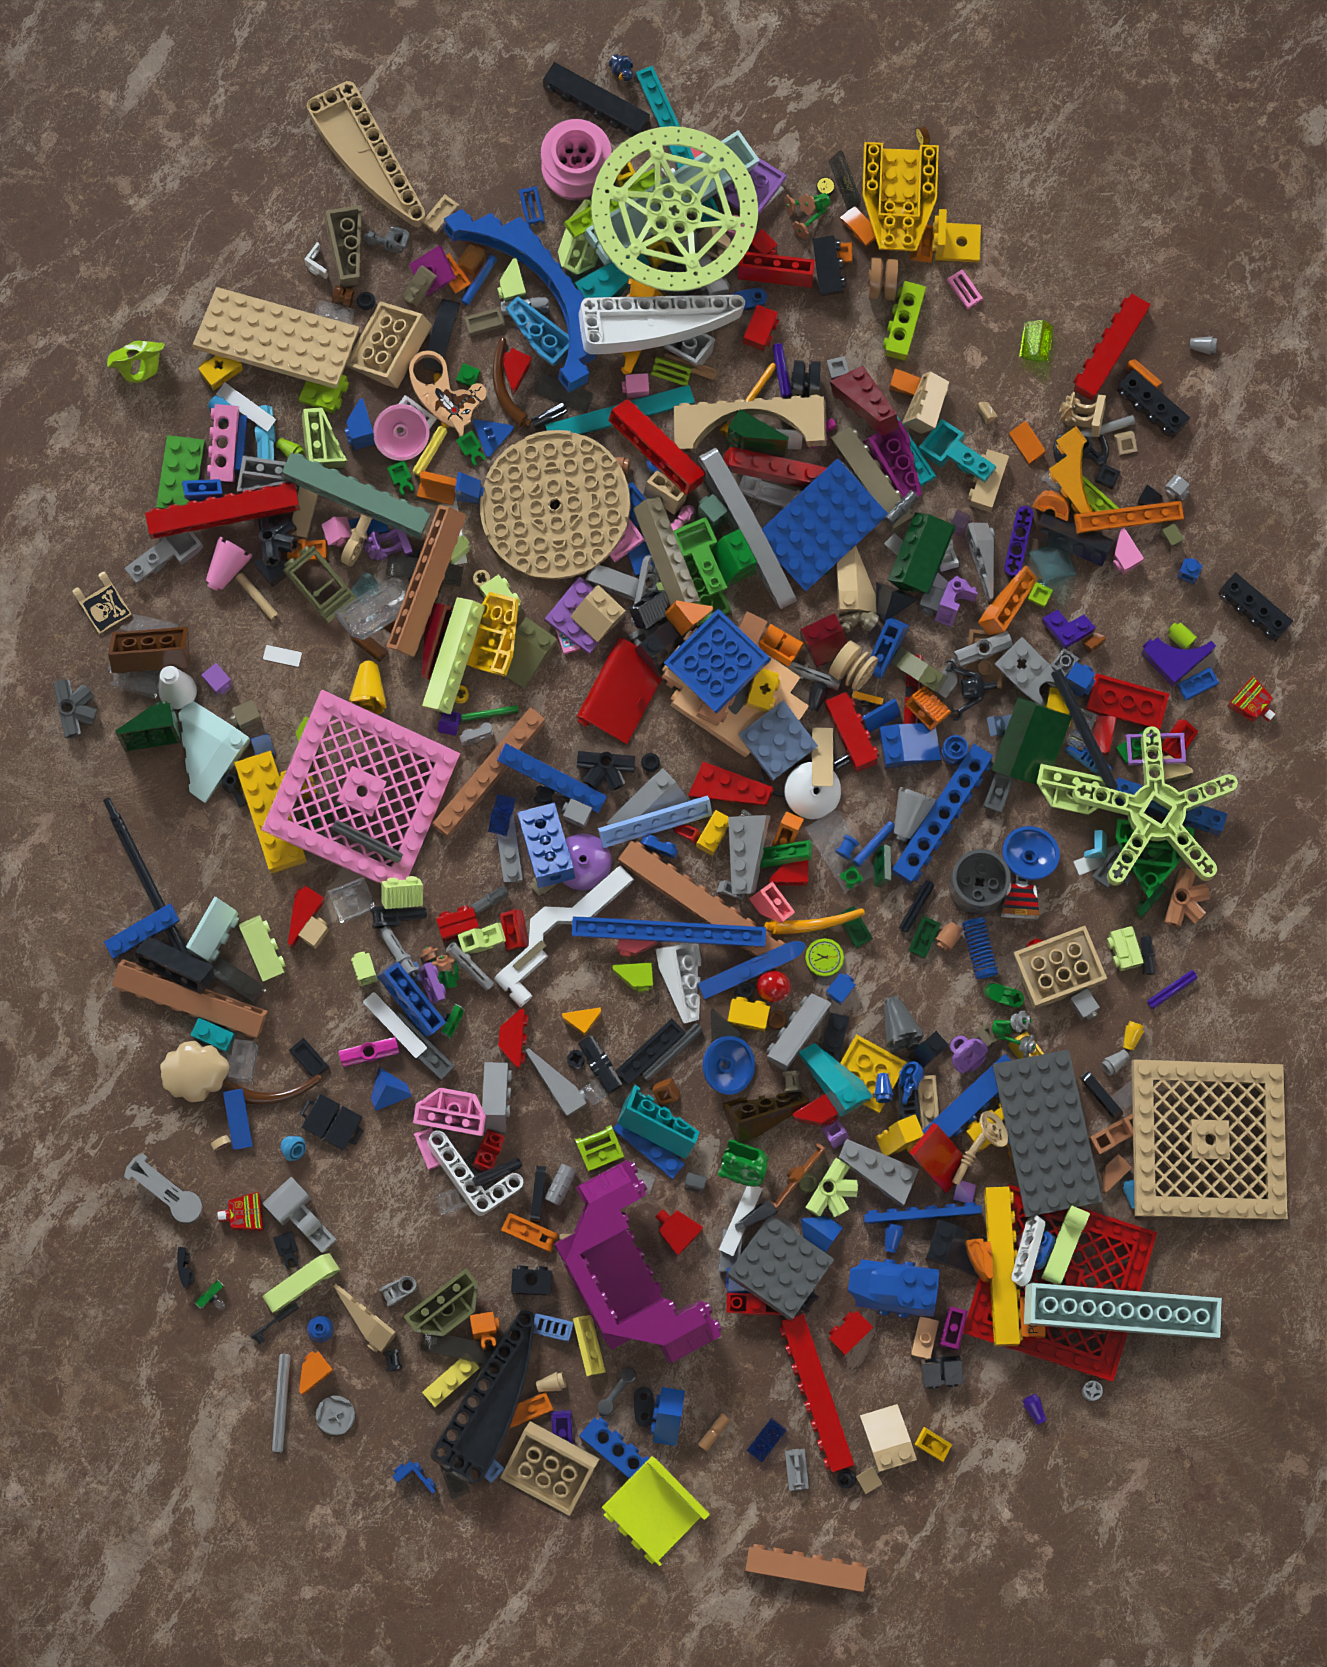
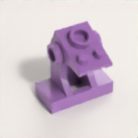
(399, 540)
(948, 608)

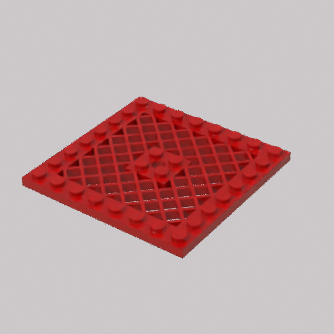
(1100, 1366)

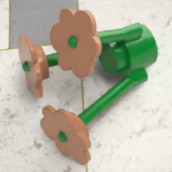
(808, 204)

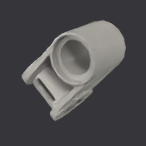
(397, 1290)

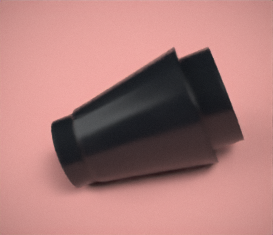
(816, 696)

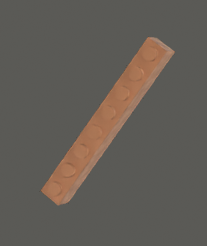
(426, 580)
(487, 775)
(208, 1005)

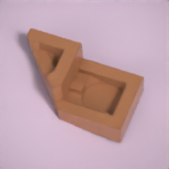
(1114, 1172)

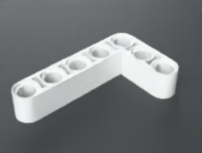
(461, 1182)

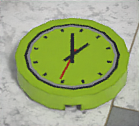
(824, 957)

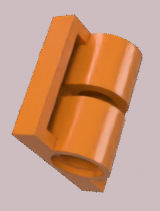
(780, 645)

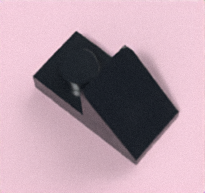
(928, 1050)

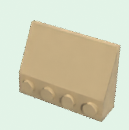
(389, 344)
(1059, 967)
(549, 1468)

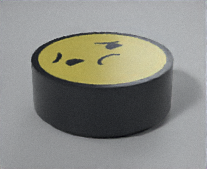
(825, 185)

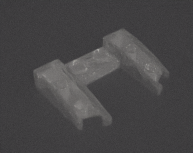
(138, 682)

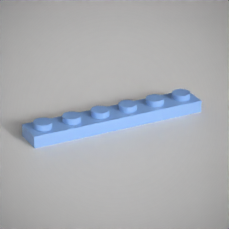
(655, 821)

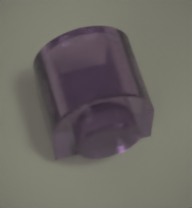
(961, 521)

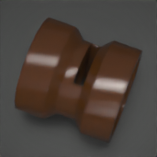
(343, 296)

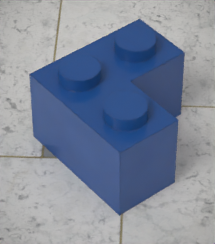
(667, 1416)

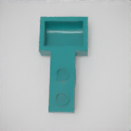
(946, 444)

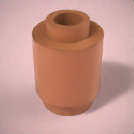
(948, 936)

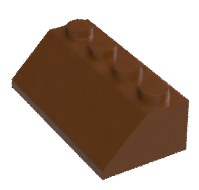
(149, 649)

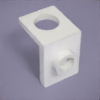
(312, 266)

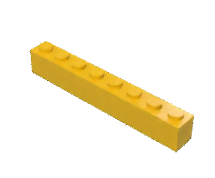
(1003, 1289)

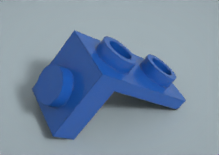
(403, 1471)

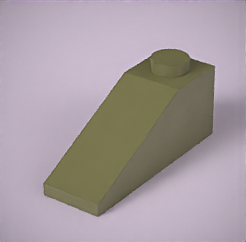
(919, 669)

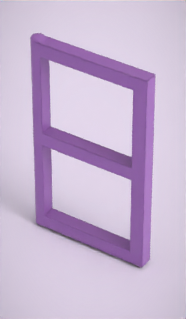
(1163, 735)

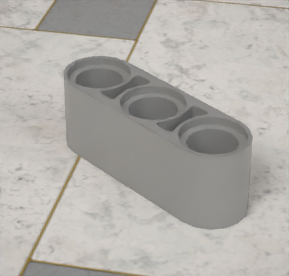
(613, 581)

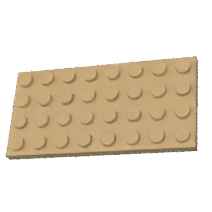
(276, 337)

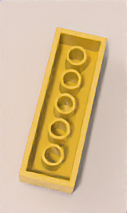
(259, 787)

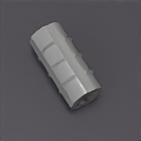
(560, 1184)

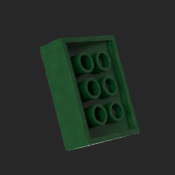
(754, 435)
(150, 728)
(1031, 740)

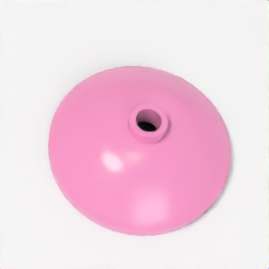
(408, 442)

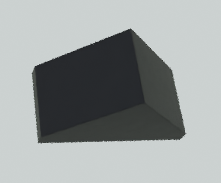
(272, 575)

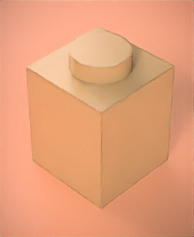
(314, 932)

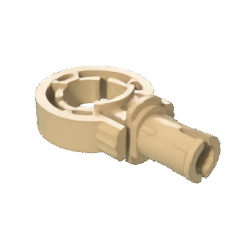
(355, 543)

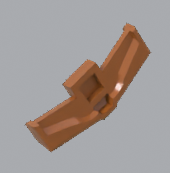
(797, 1174)

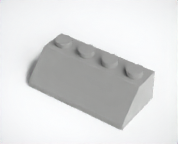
(719, 287)
(798, 1032)

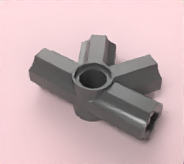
(79, 711)

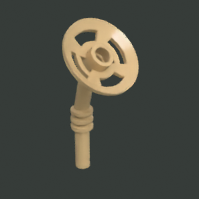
(988, 1132)

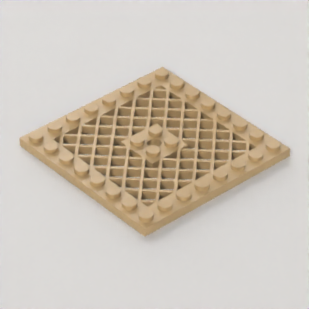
(1274, 1146)

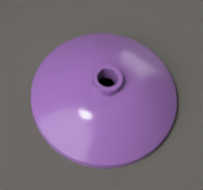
(595, 868)

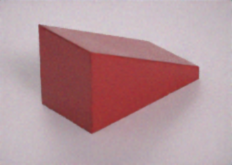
(688, 832)

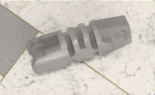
(539, 304)

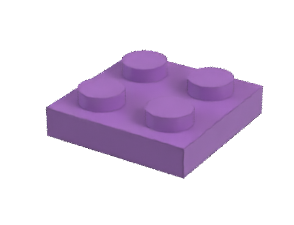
(430, 982)

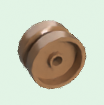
(882, 278)

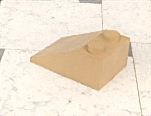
(888, 1438)

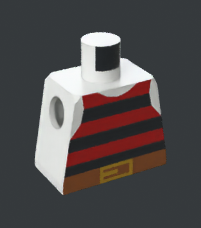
(1021, 901)

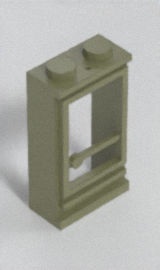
(336, 601)

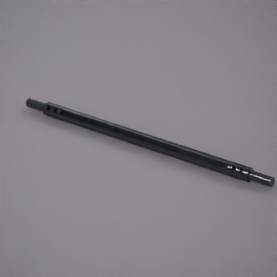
(142, 871)

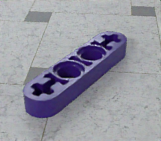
(1018, 541)

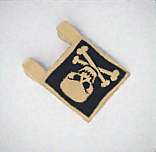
(103, 607)

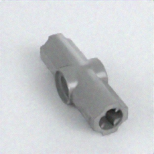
(972, 653)

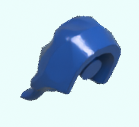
(911, 1076)

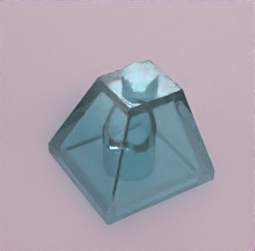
(1051, 564)

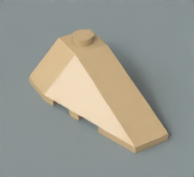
(853, 585)
(374, 1329)

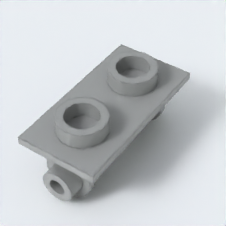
(796, 1469)

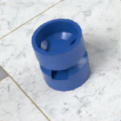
(954, 750)

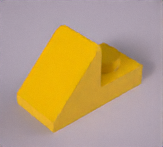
(933, 1444)

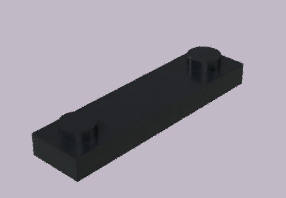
(650, 1051)

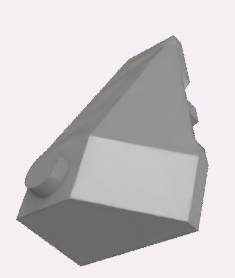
(981, 546)

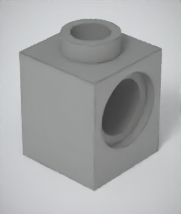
(576, 813)

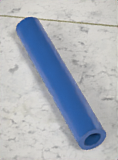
(479, 279)
(873, 844)

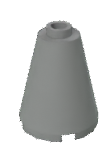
(910, 812)

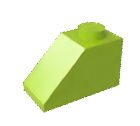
(636, 975)

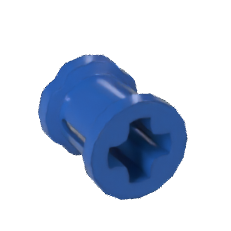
(847, 847)

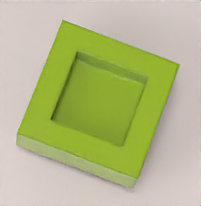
(1040, 595)

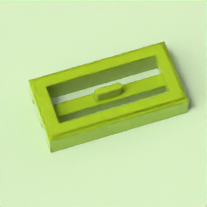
(670, 377)

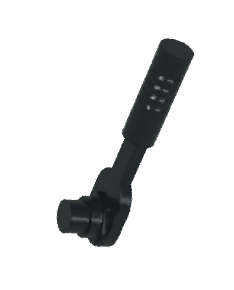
(258, 1336)

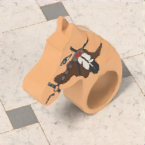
(448, 406)

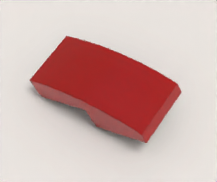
(488, 1150)

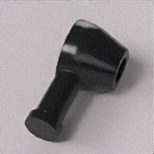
(234, 788)

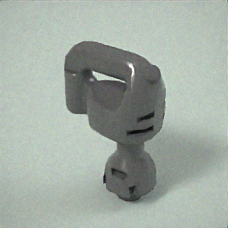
(390, 241)

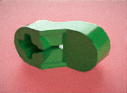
(1012, 997)

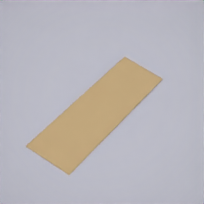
(822, 757)

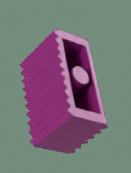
(953, 1328)

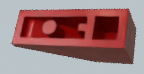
(305, 906)

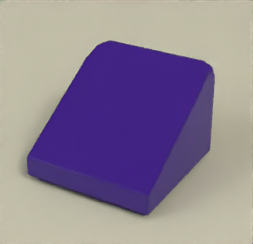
(449, 723)

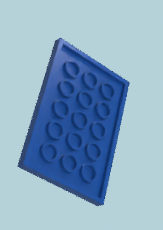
(822, 524)

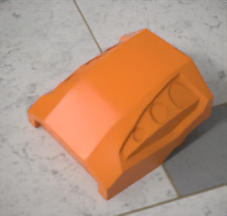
(980, 1258)

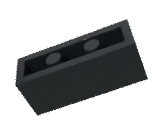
(829, 265)

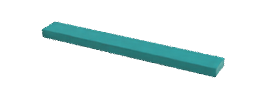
(647, 405)

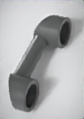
(605, 1406)

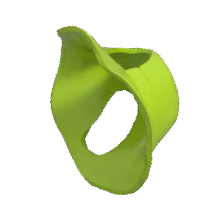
(148, 353)

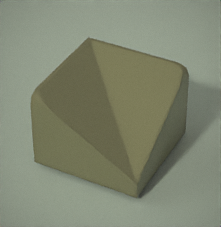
(1173, 535)

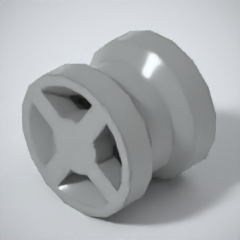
(1095, 1391)

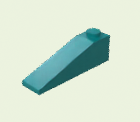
(837, 1082)

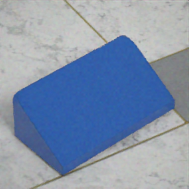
(881, 715)

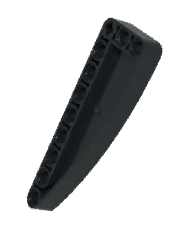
(489, 1421)

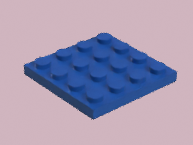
(717, 661)

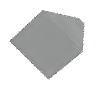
(726, 889)

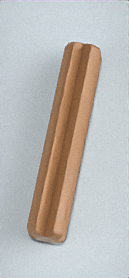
(701, 370)

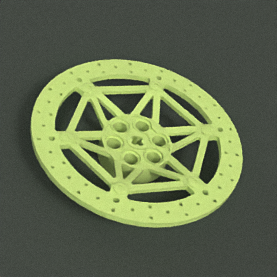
(678, 190)

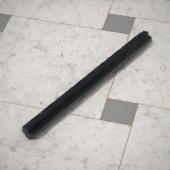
(1084, 729)

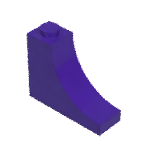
(1174, 662)

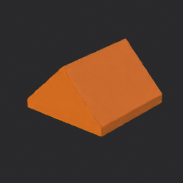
(686, 615)

